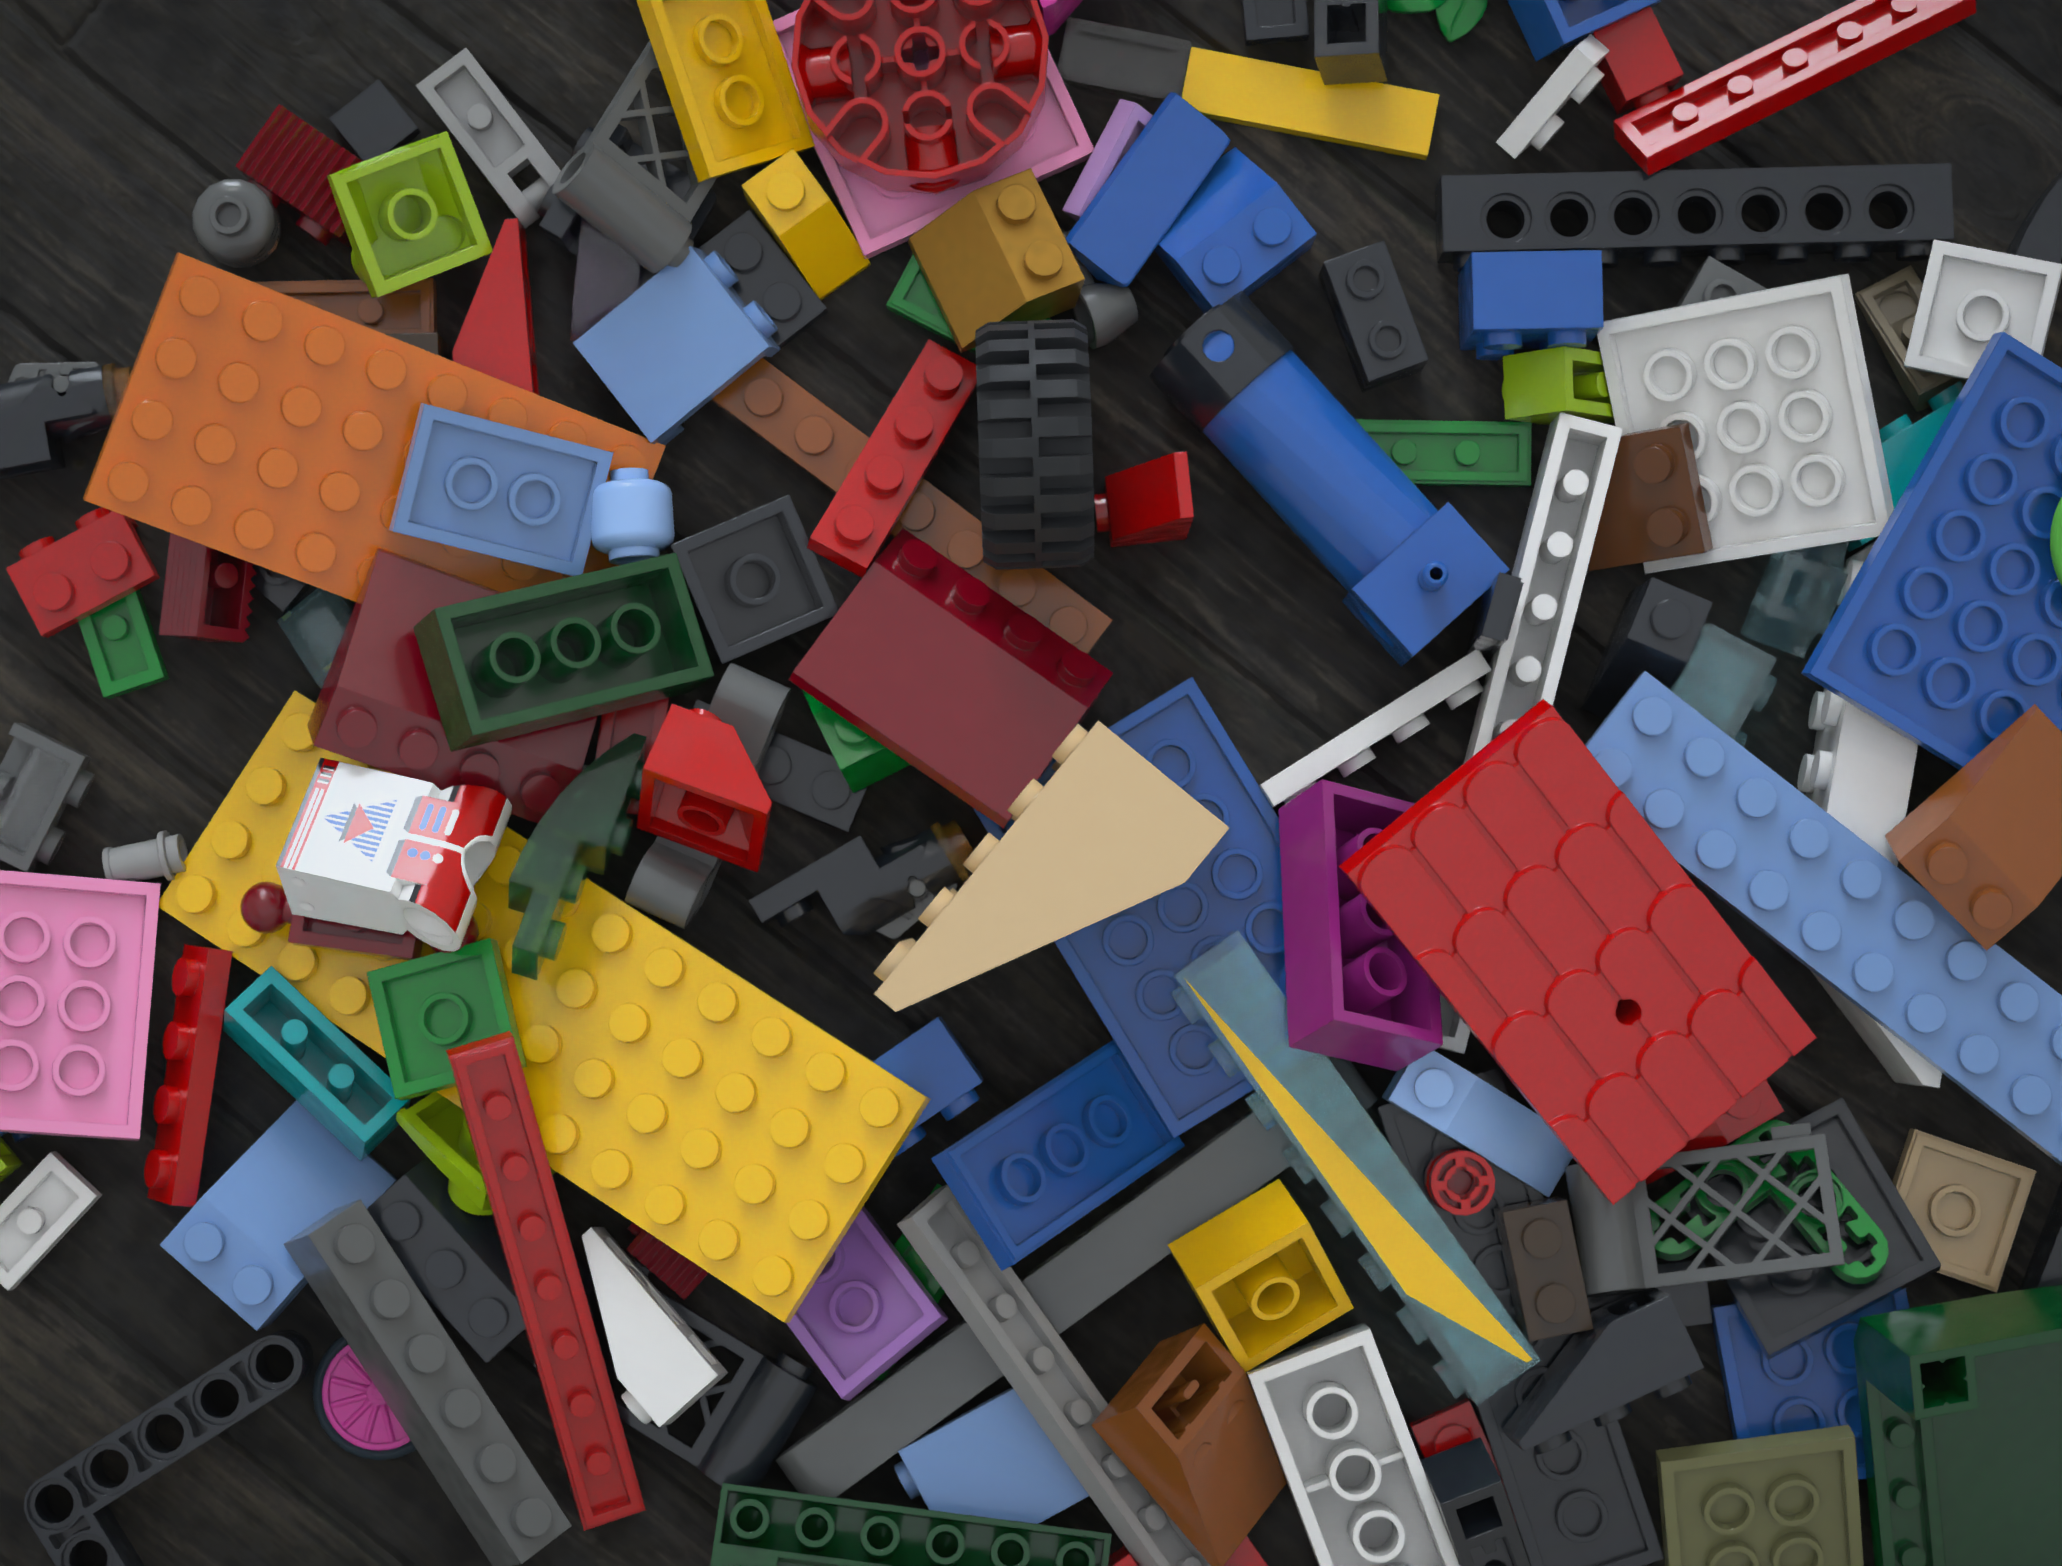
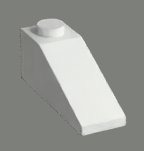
(648, 1340)

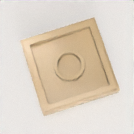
(1963, 1205)

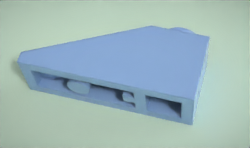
(1480, 1120)

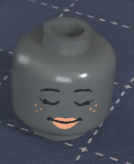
(236, 223)

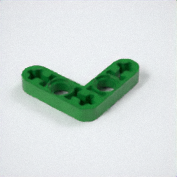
(1859, 1229)

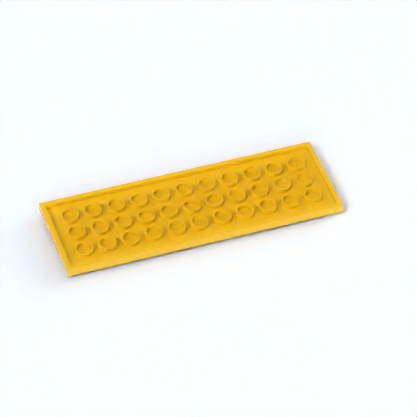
(643, 1056)

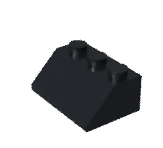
(453, 1258)

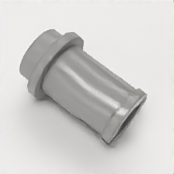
(146, 859)

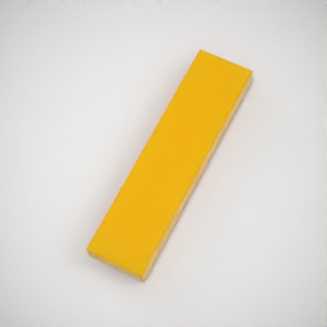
(1301, 105)

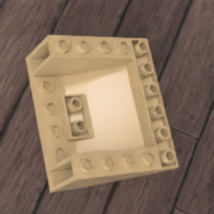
(1078, 852)

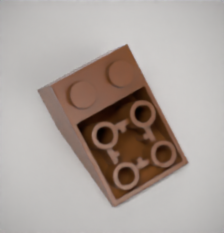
(1196, 1441)

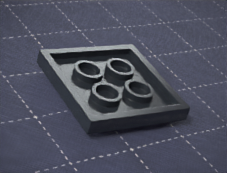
(1801, 1304)

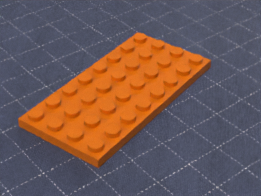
(293, 432)

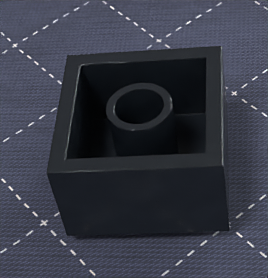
(753, 580)

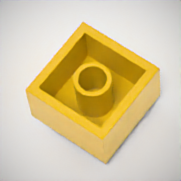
(1261, 1275)

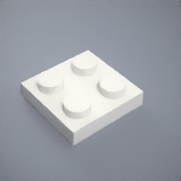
(1970, 298)

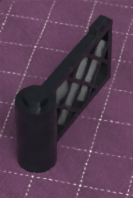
(751, 1417)

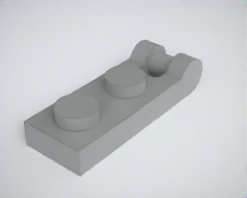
(490, 132)

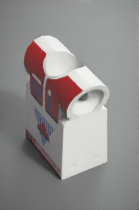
(391, 852)

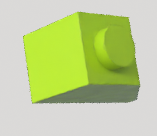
(1555, 381)

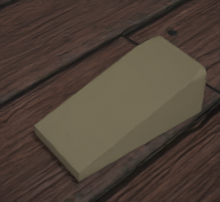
(1891, 313)

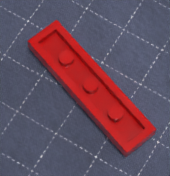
(895, 459)
(191, 1054)

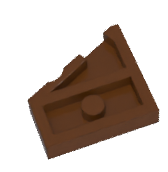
(1652, 501)

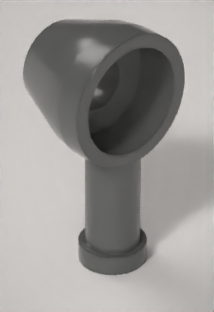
(1103, 309)

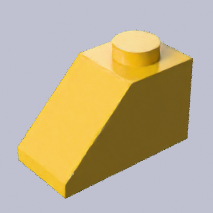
(805, 224)

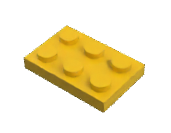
(726, 82)

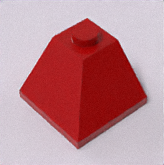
(704, 789)

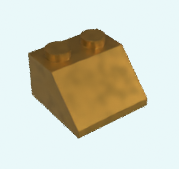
(997, 258)

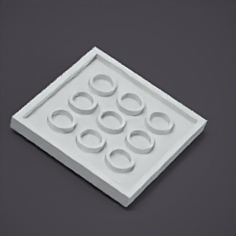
(1771, 412)

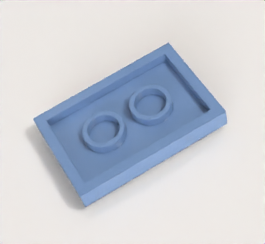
(499, 490)

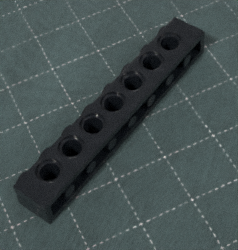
(1915, 192)

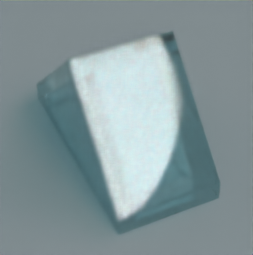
(316, 630)

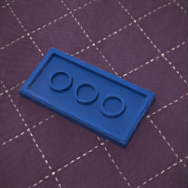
(1056, 1155)

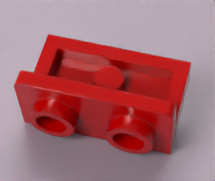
(81, 571)

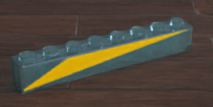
(1357, 1171)

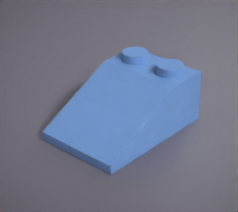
(264, 1200)

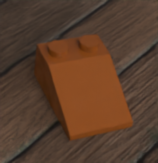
(1992, 831)

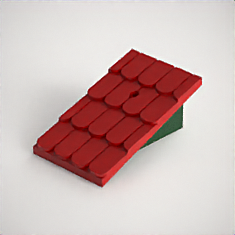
(1578, 951)

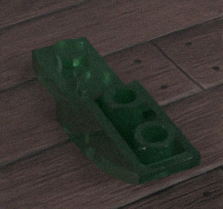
(569, 841)

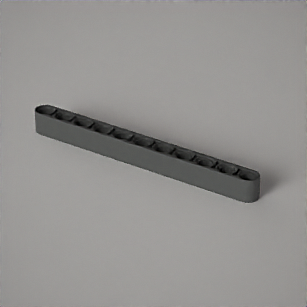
(1064, 1289)

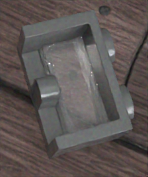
(35, 788)

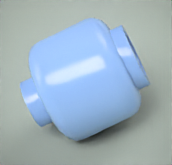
(632, 516)

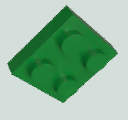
(437, 1007)

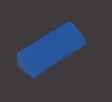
(1146, 191)

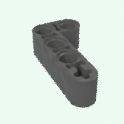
(676, 878)

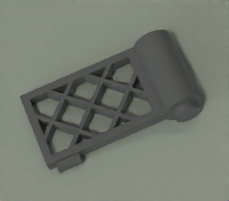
(622, 196)
(1619, 1242)

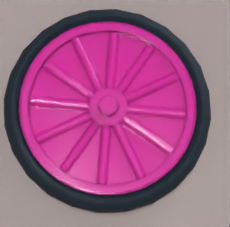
(354, 1409)

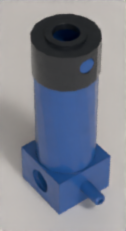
(1326, 477)

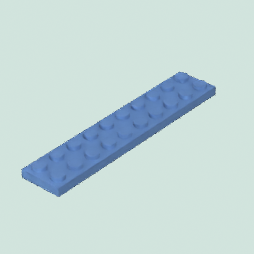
(1839, 908)

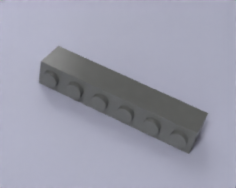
(427, 1385)

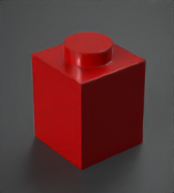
(1639, 61)

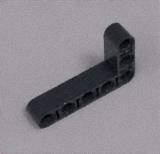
(148, 1455)

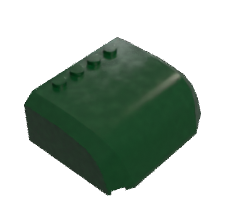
(1964, 1430)

